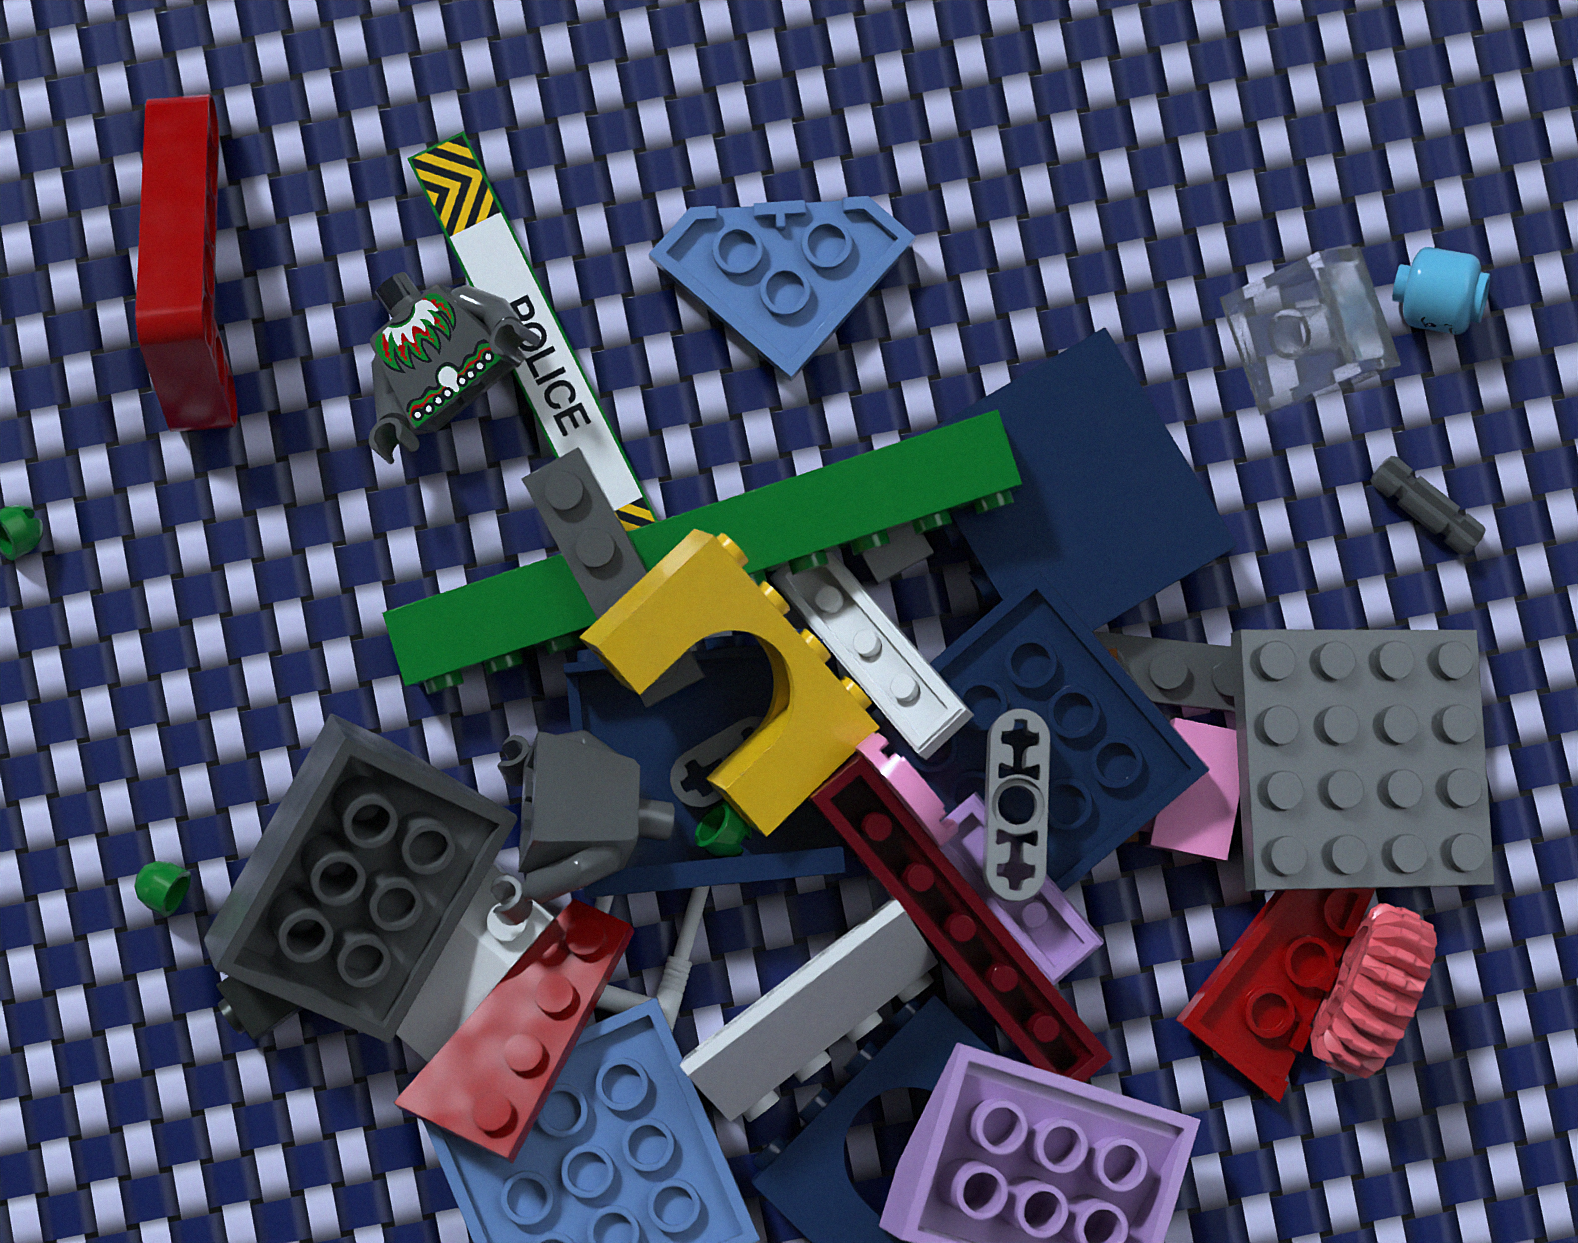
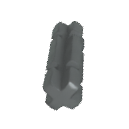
(1428, 505)

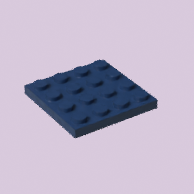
(1110, 745)

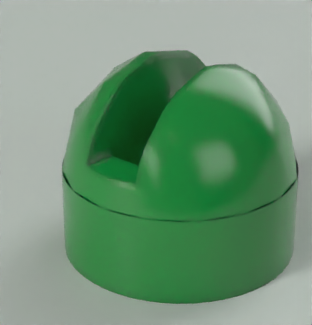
(19, 531)
(722, 831)
(162, 886)

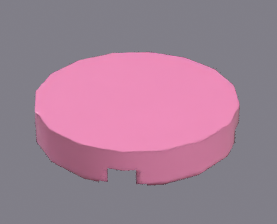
(909, 789)

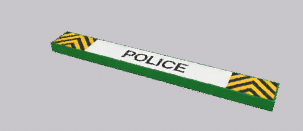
(551, 372)

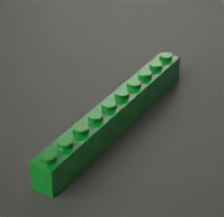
(773, 526)

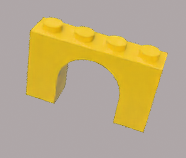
(812, 713)

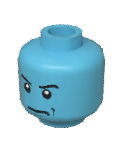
(1442, 290)

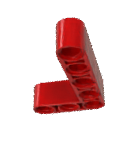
(179, 265)

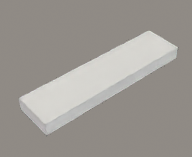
(876, 654)

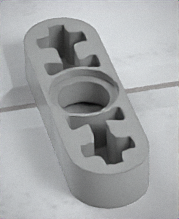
(1033, 756)

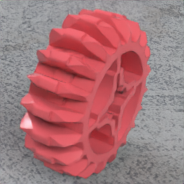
(1374, 991)

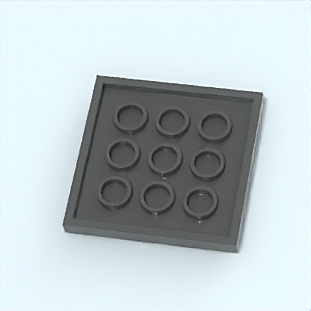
(1361, 759)

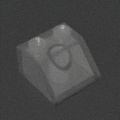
(1310, 329)

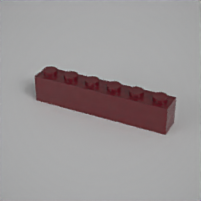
(956, 922)

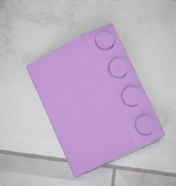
(1036, 1160)

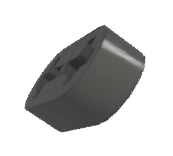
(706, 754)

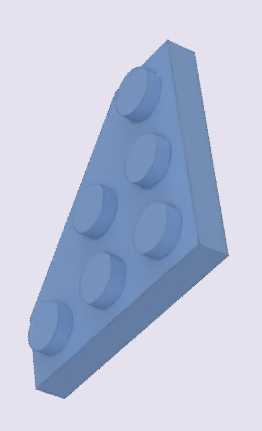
(783, 268)

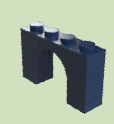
(808, 1171)

